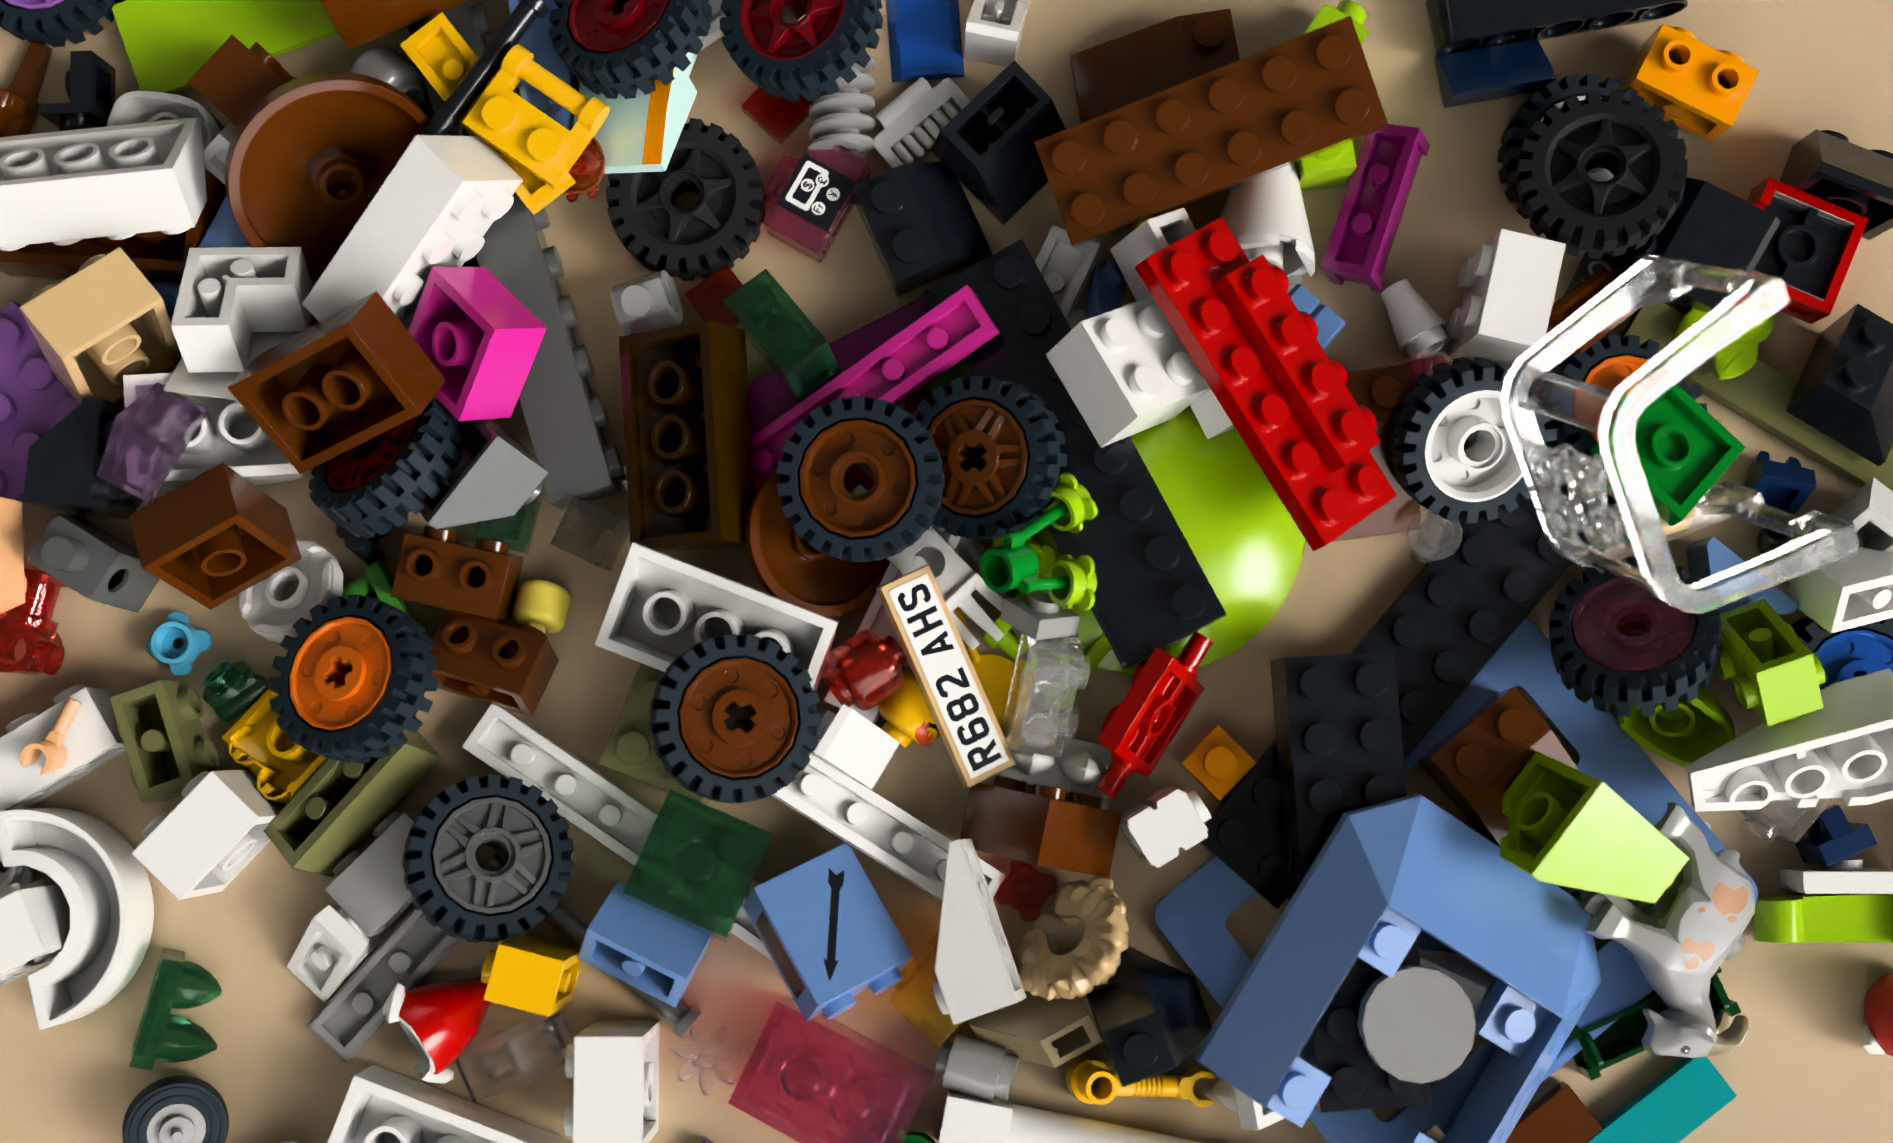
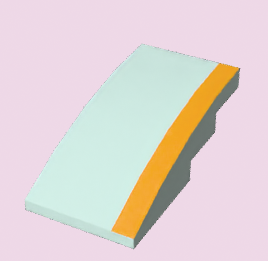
(645, 129)

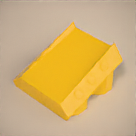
(269, 754)

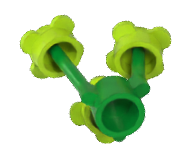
(1036, 567)

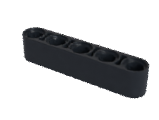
(1487, 23)

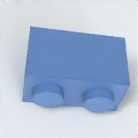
(643, 948)

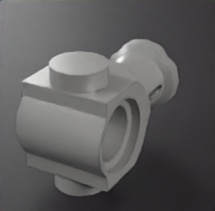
(647, 303)

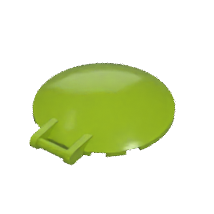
(1231, 525)

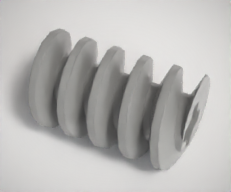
(838, 116)

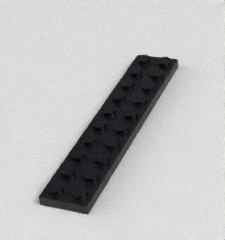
(1441, 636)

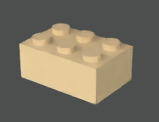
(102, 327)

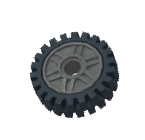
(452, 885)

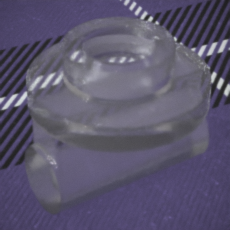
(1432, 537)

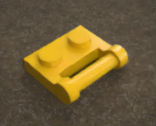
(524, 130)

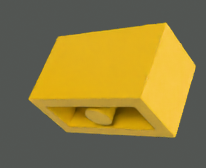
(531, 974)

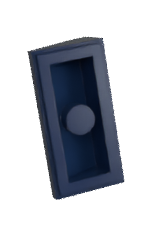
(1493, 72)

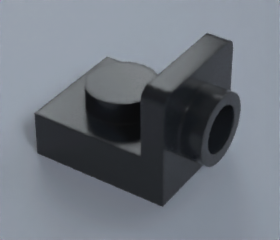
(90, 91)

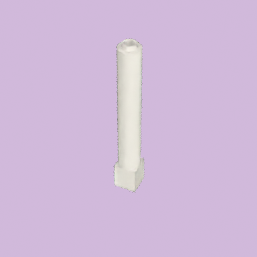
(981, 1121)

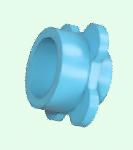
(163, 643)

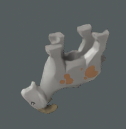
(1684, 941)

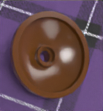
(800, 573)

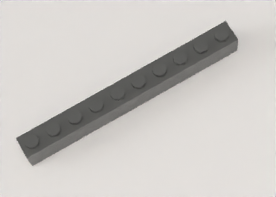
(556, 396)

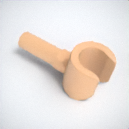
(52, 744)

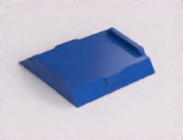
(924, 39)

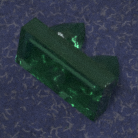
(165, 1035)

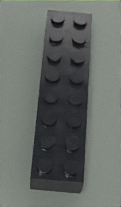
(1336, 756)

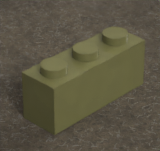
(346, 804)

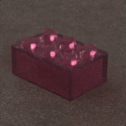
(828, 1082)

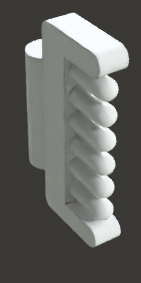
(907, 115)

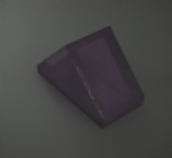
(149, 441)

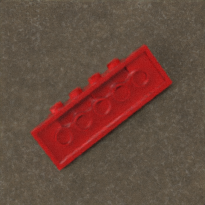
(1272, 379)

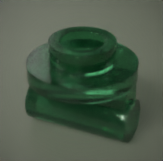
(233, 689)

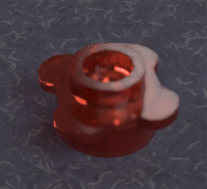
(1027, 904)

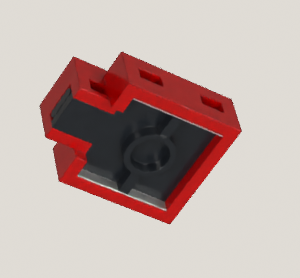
(1808, 247)

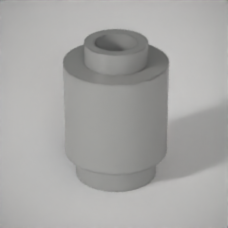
(977, 1068)

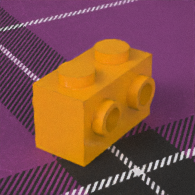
(1691, 81)

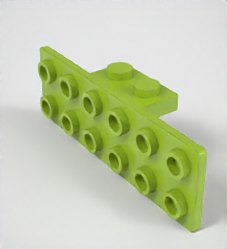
(177, 37)

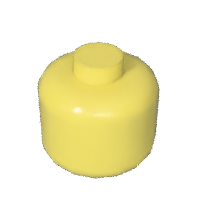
(542, 605)

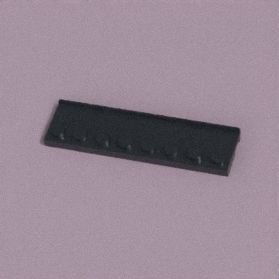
(1144, 568)

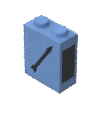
(828, 933)

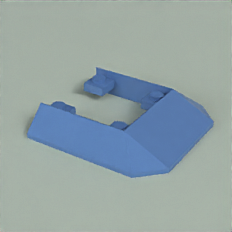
(1368, 898)

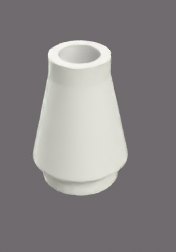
(1414, 323)

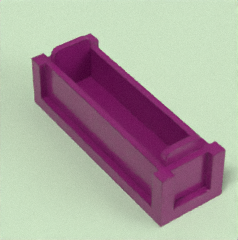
(1374, 205)

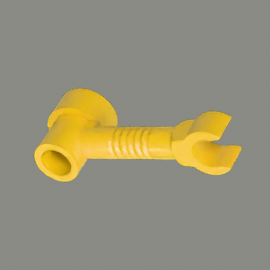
(1086, 1069)

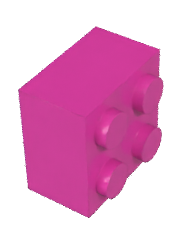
(476, 340)

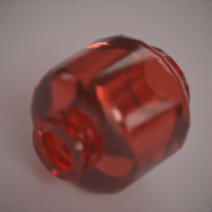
(865, 670)

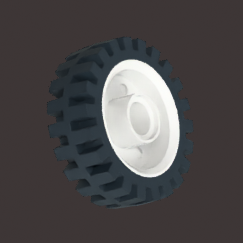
(1432, 436)

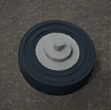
(176, 1112)

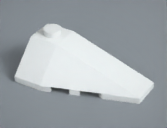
(1817, 756)

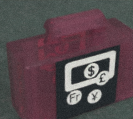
(814, 199)

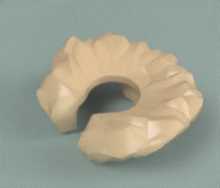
(1095, 956)

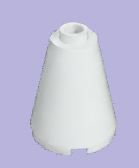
(1271, 220)

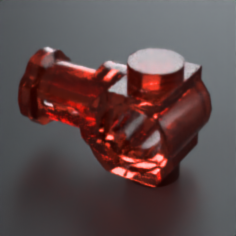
(35, 625)

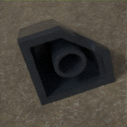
(1148, 1016)

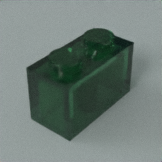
(782, 334)

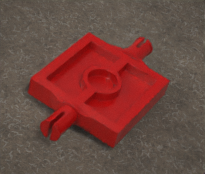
(1151, 713)

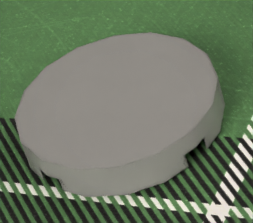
(1416, 1024)

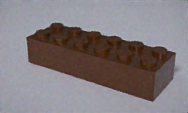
(1212, 132)

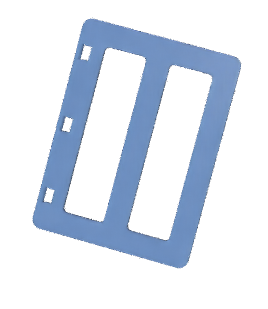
(1197, 908)

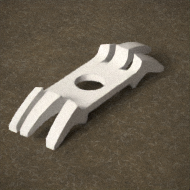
(954, 582)

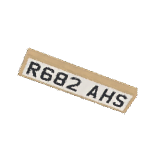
(946, 676)

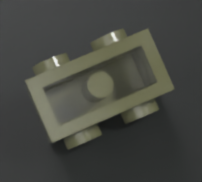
(163, 737)

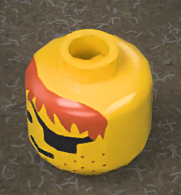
(908, 714)

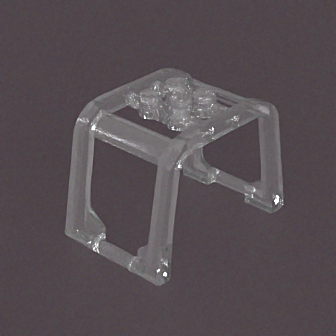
(1531, 388)

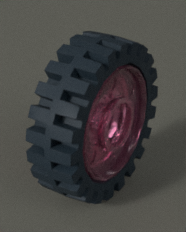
(1604, 663)

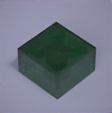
(697, 866)

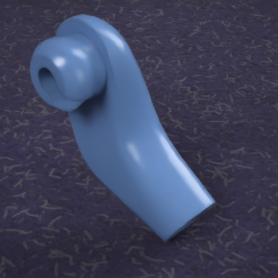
(1105, 289)

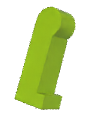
(1824, 918)

